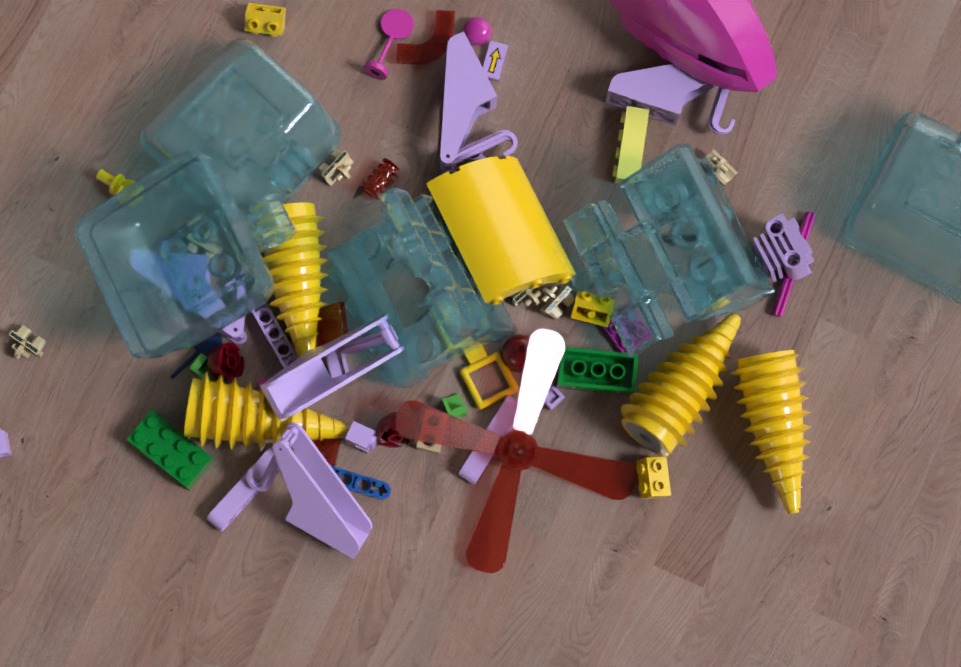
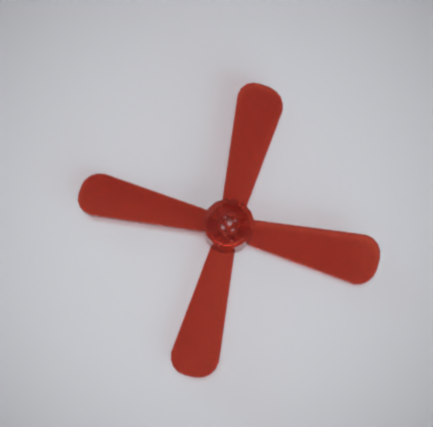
(492, 533)

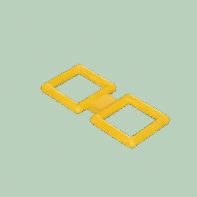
(478, 359)

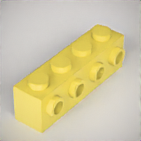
(632, 142)

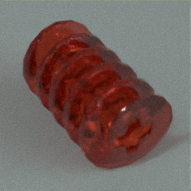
(380, 178)

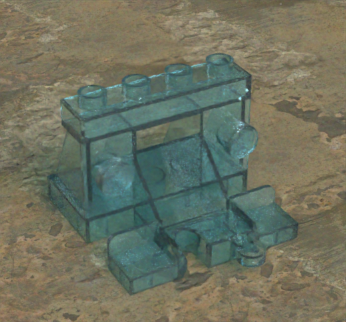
(416, 240)
(682, 244)

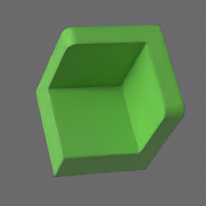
(200, 367)
(455, 406)

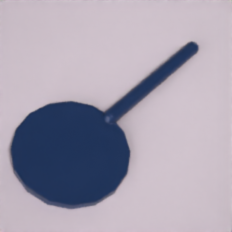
(204, 348)

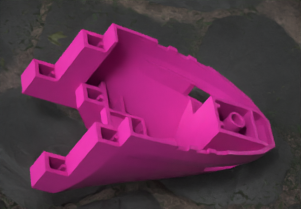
(718, 29)

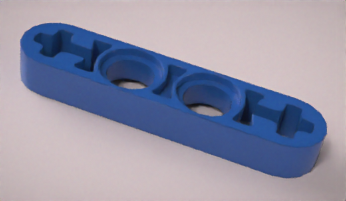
(356, 478)

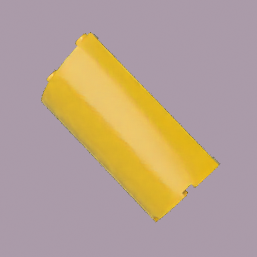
(500, 228)

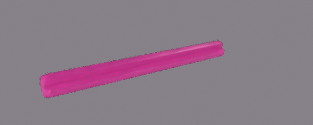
(787, 283)

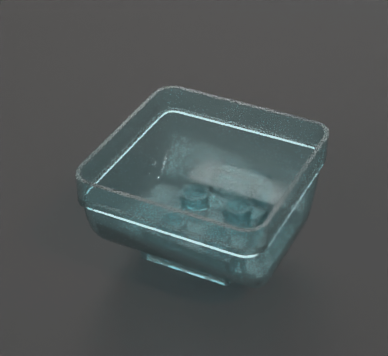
(251, 121)
(913, 205)
(180, 255)

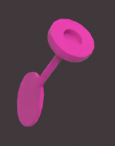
(396, 25)

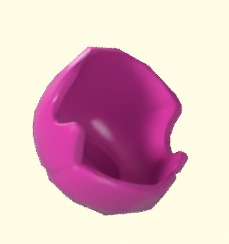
(477, 31)

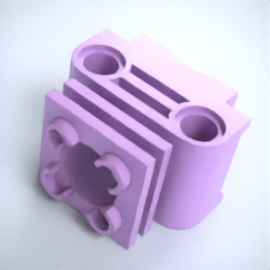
(784, 249)

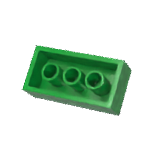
(597, 371)
(170, 449)

